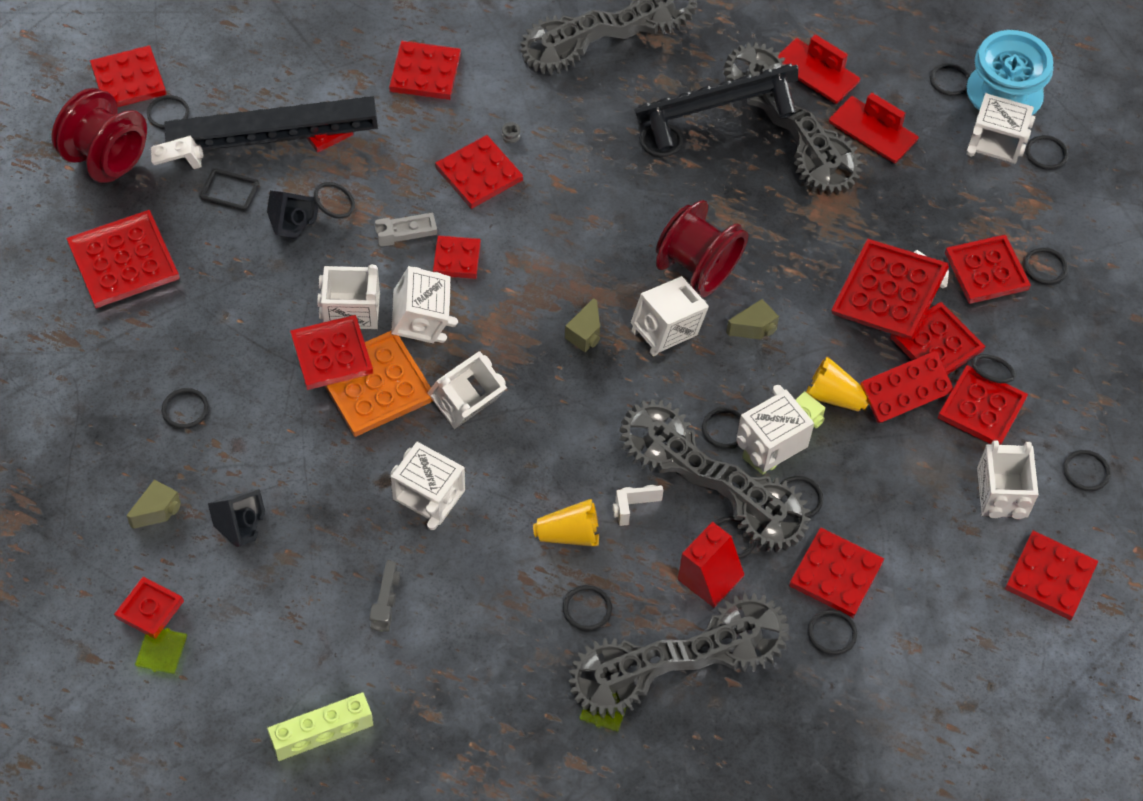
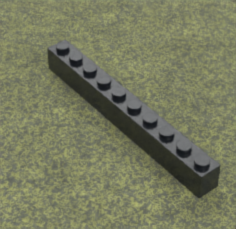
(276, 123)

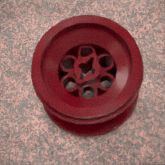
(96, 132)
(700, 247)

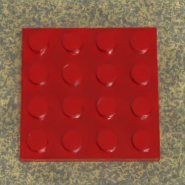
(122, 258)
(890, 289)

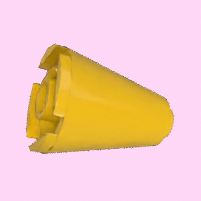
(836, 387)
(569, 525)

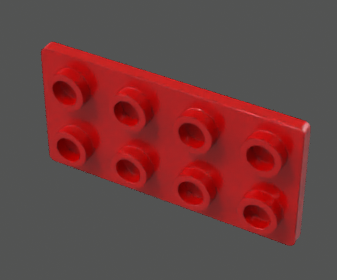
(821, 67)
(875, 125)
(907, 387)

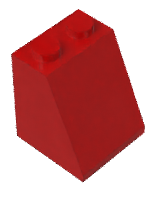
(711, 565)

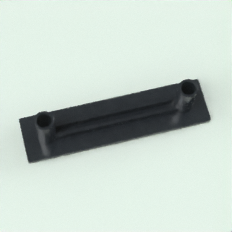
(727, 92)

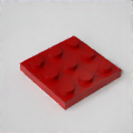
(425, 70)
(129, 76)
(479, 171)
(987, 269)
(944, 334)
(331, 352)
(982, 406)
(836, 572)
(1051, 575)

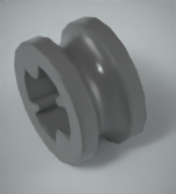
(508, 128)

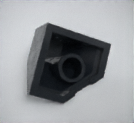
(290, 212)
(238, 516)

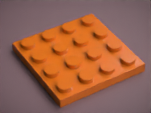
(385, 395)

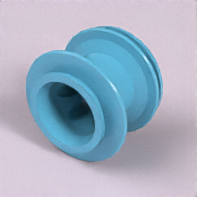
(1011, 67)

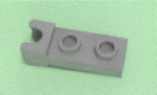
(405, 228)

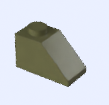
(754, 322)
(584, 327)
(154, 506)

